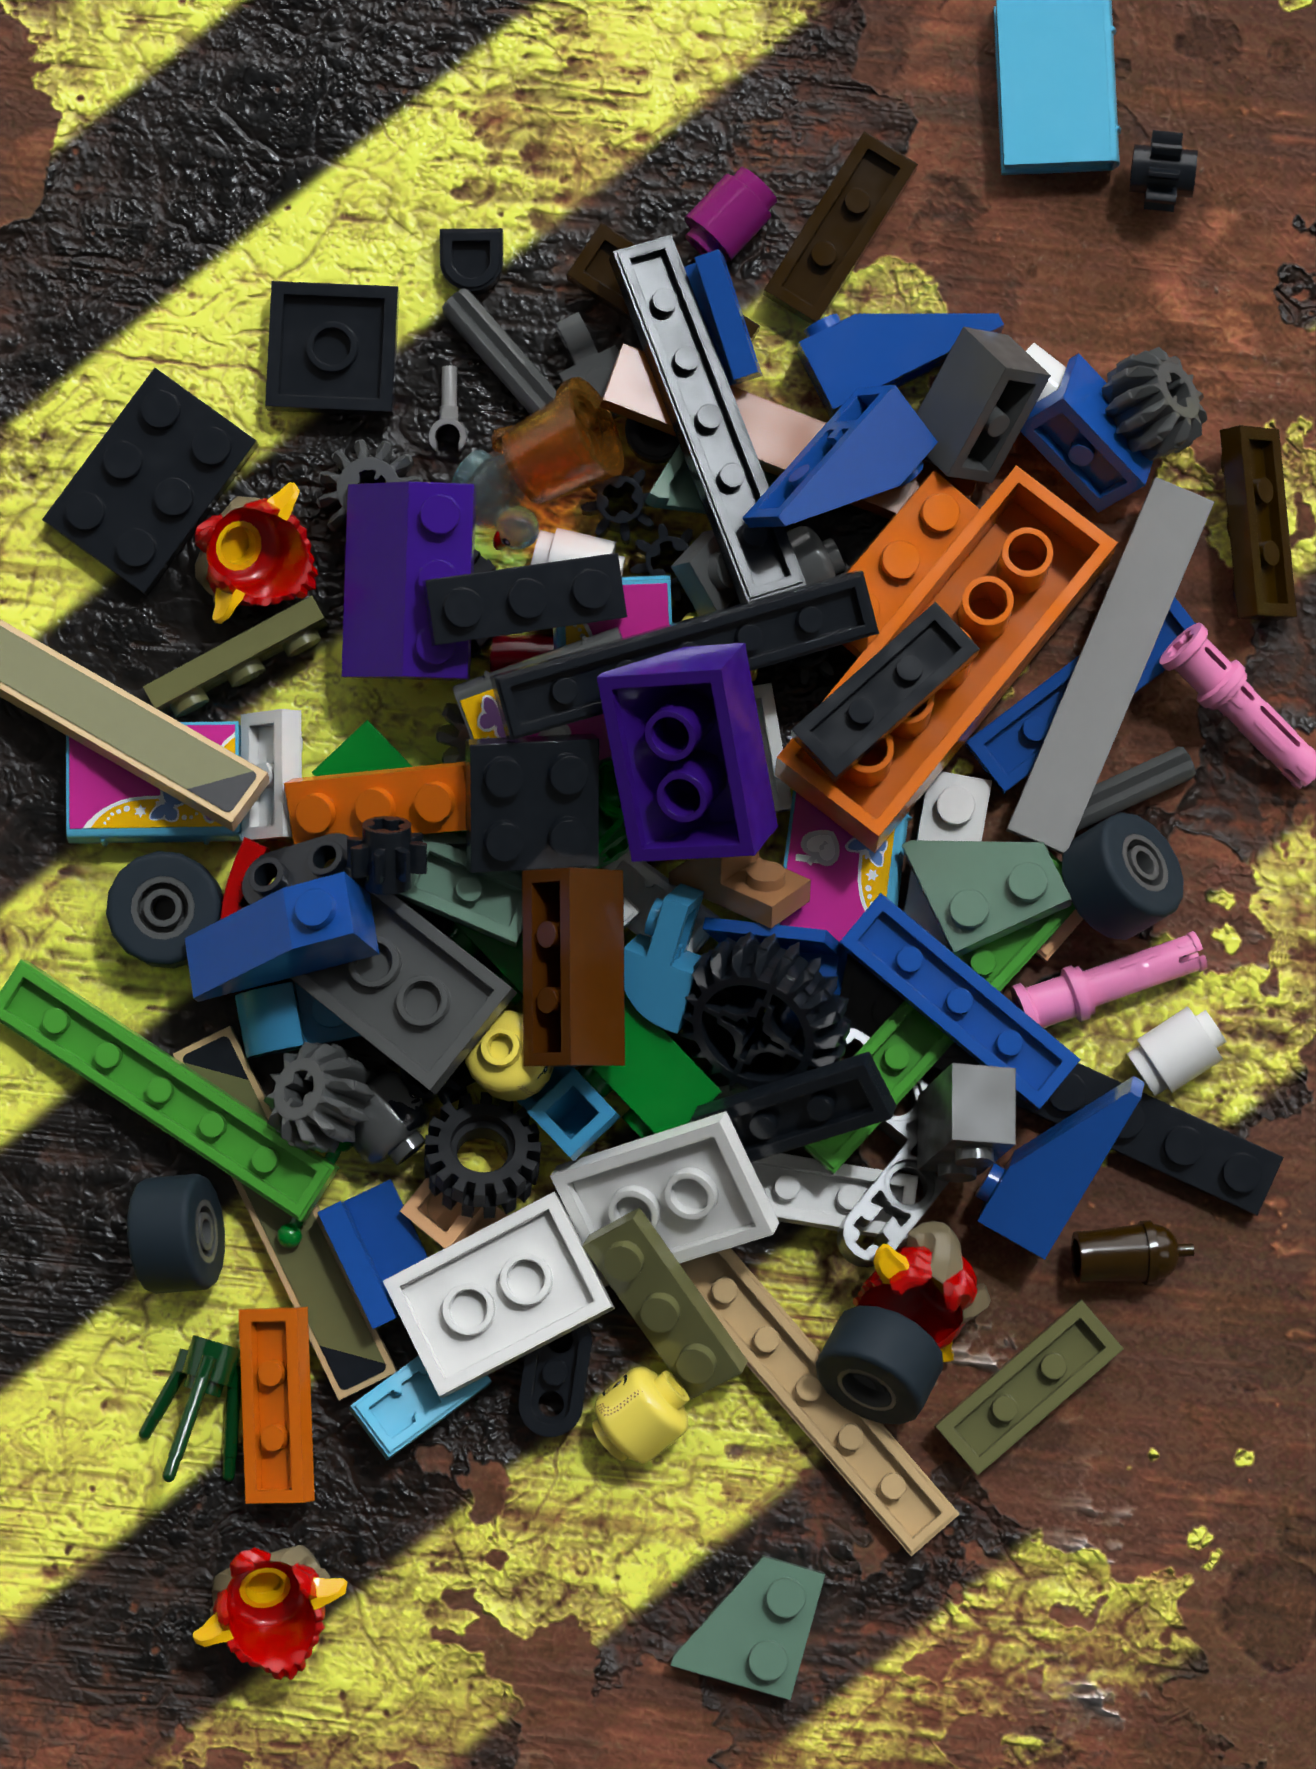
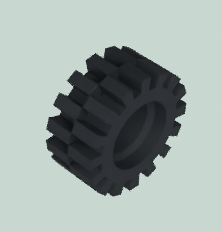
(482, 1188)

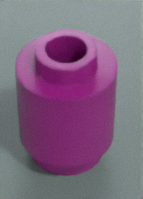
(730, 214)

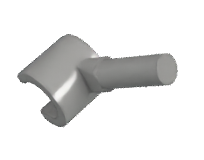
(448, 410)

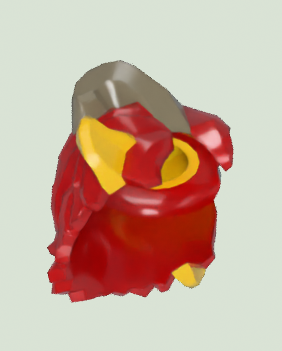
(255, 553)
(927, 1284)
(270, 1608)

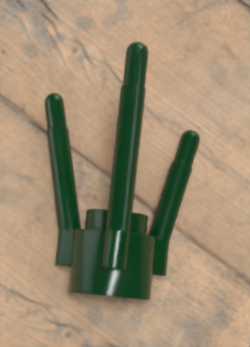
(208, 1369)

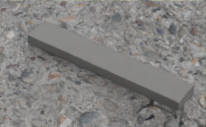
(1110, 665)

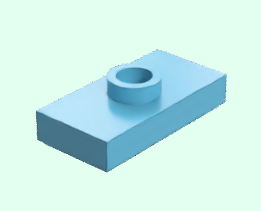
(407, 1407)

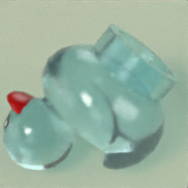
(498, 500)

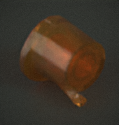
(562, 445)

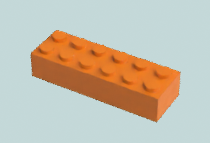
(1009, 590)

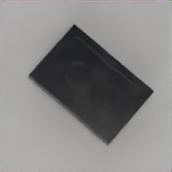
(150, 481)

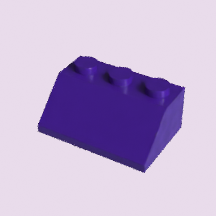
(393, 544)
(689, 754)

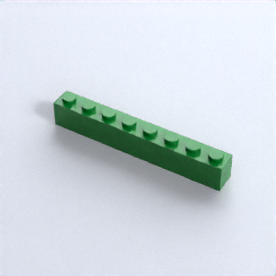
(657, 1077)

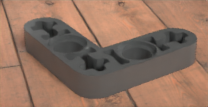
(905, 1133)

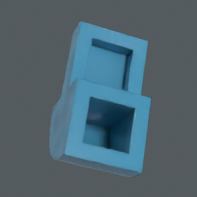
(660, 966)
(285, 1017)
(570, 1111)

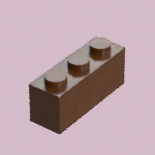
(573, 967)

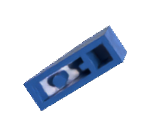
(880, 349)
(860, 452)
(283, 937)
(1049, 1174)

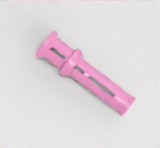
(1225, 688)
(1079, 992)

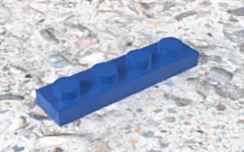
(1014, 738)
(958, 1000)

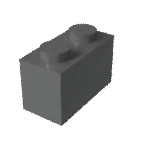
(980, 403)
(966, 1121)

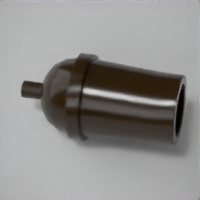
(1126, 1254)

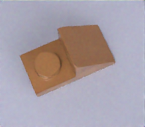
(746, 886)

